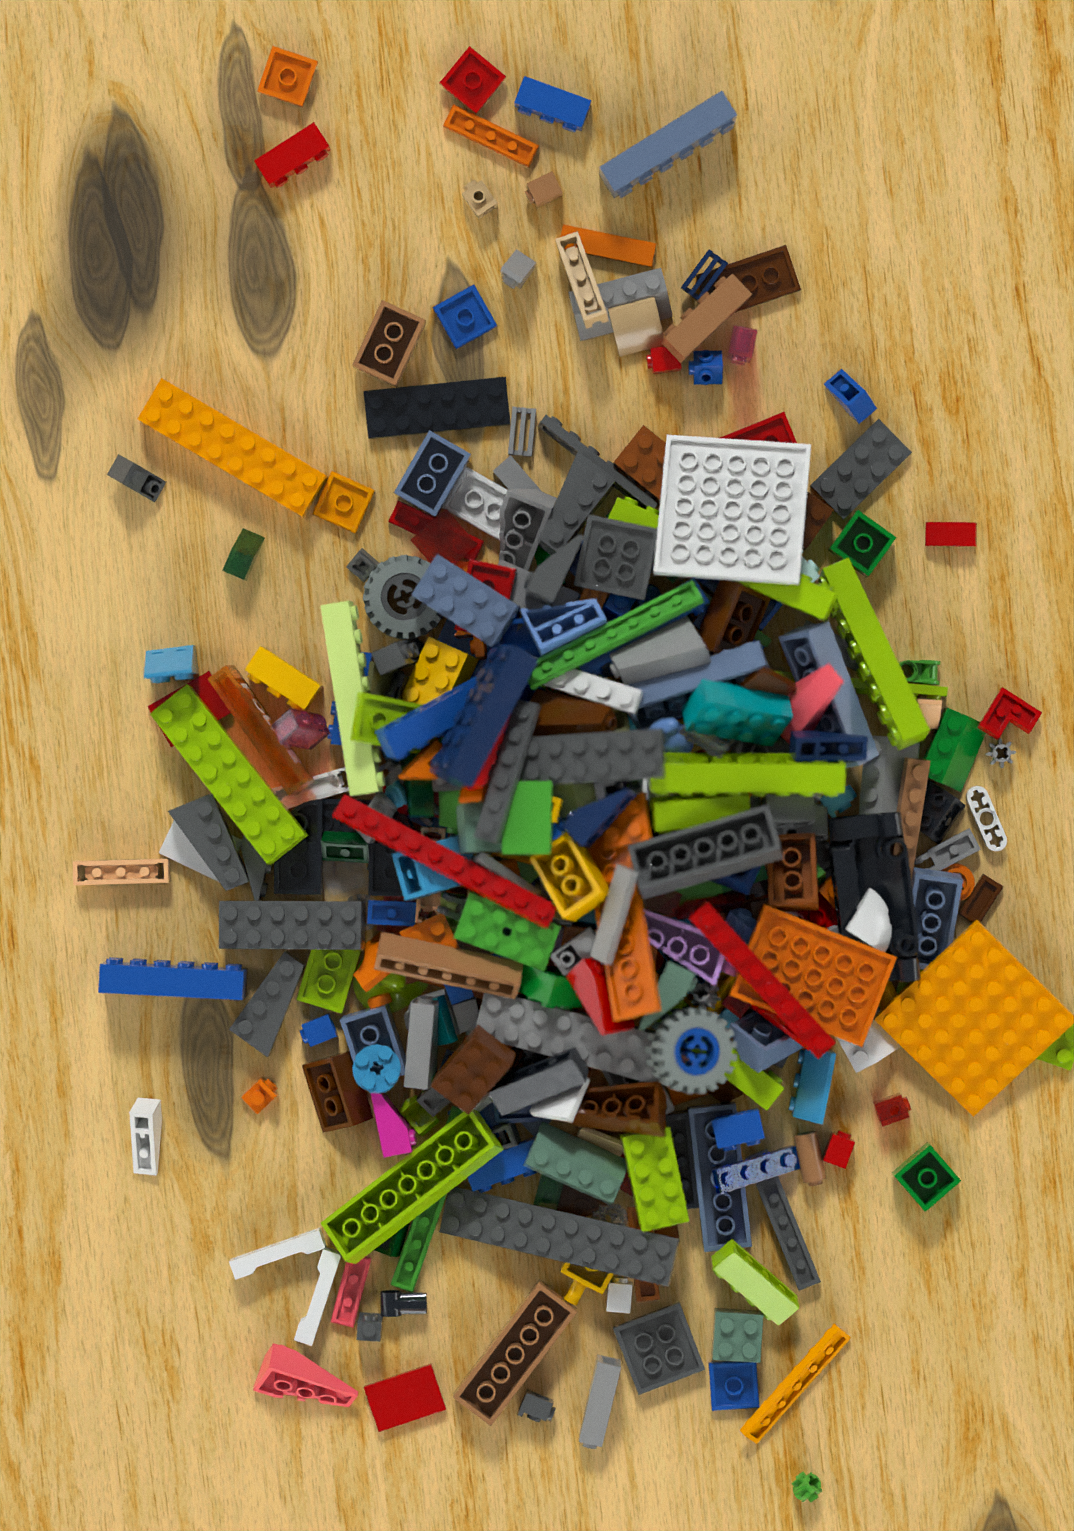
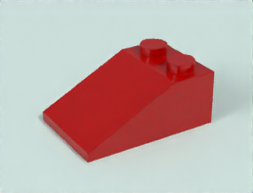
(591, 986)

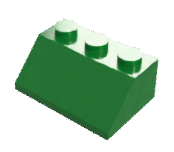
(953, 749)

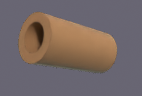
(810, 1158)

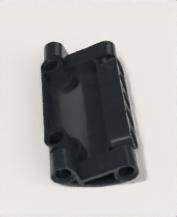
(861, 865)

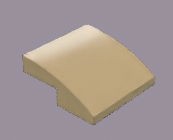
(636, 326)

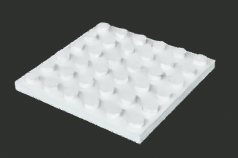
(732, 509)

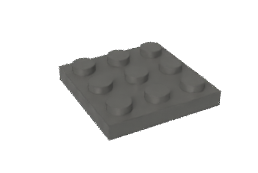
(616, 557)
(659, 1348)

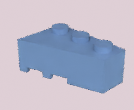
(562, 624)

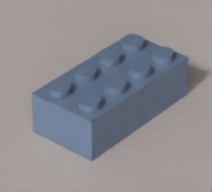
(466, 601)
(936, 910)

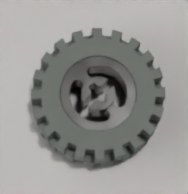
(375, 597)

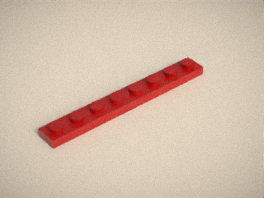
(762, 980)

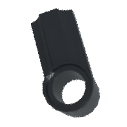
(395, 1303)

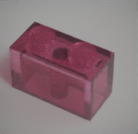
(741, 345)
(300, 729)

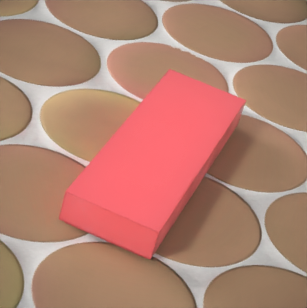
(350, 1292)

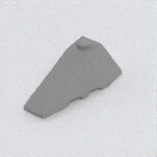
(522, 523)

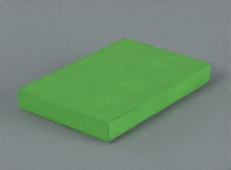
(529, 820)

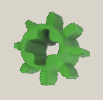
(806, 1487)

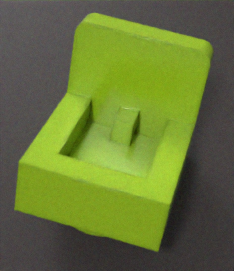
(418, 1116)

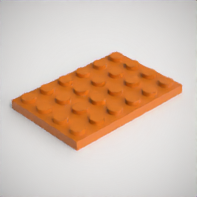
(823, 970)

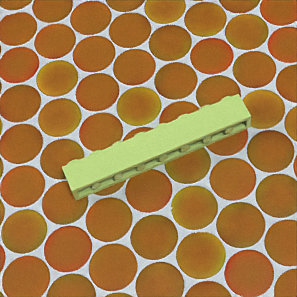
(348, 679)

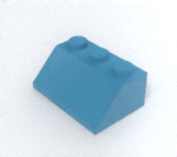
(812, 1086)

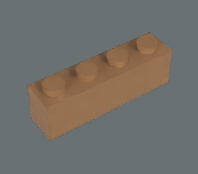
(706, 317)

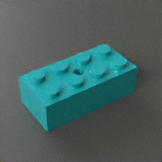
(737, 713)

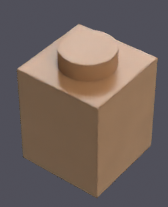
(543, 190)

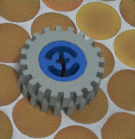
(666, 1050)

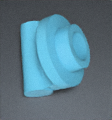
(396, 793)

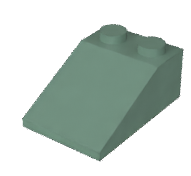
(672, 987)

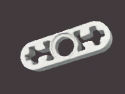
(974, 804)

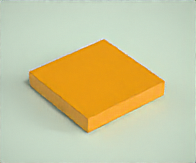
(343, 502)

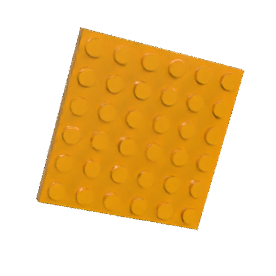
(975, 1018)

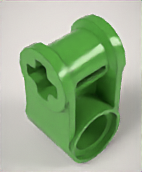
(922, 671)

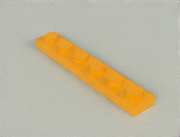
(795, 1383)

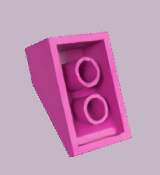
(392, 1127)

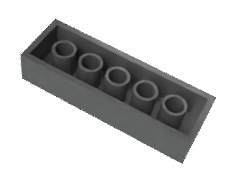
(706, 852)
(291, 925)

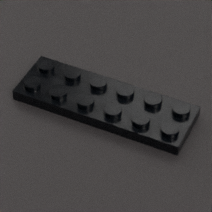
(437, 407)

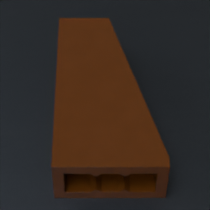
(570, 715)

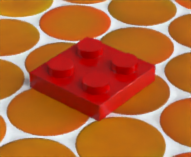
(472, 80)

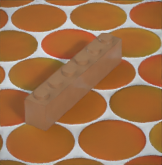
(448, 965)

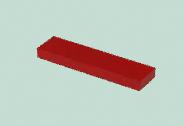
(415, 520)

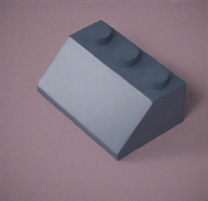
(761, 1042)

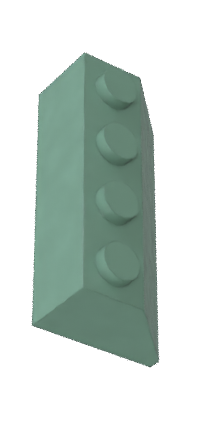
(576, 1163)

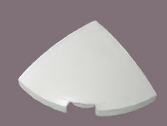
(872, 921)

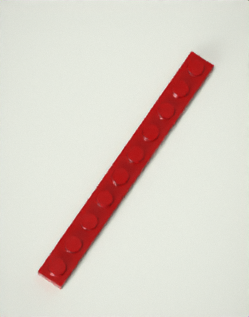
(445, 861)

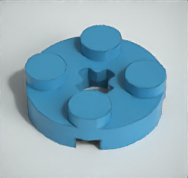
(369, 1080)

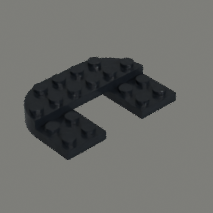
(302, 866)

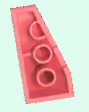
(812, 699)
(291, 1373)

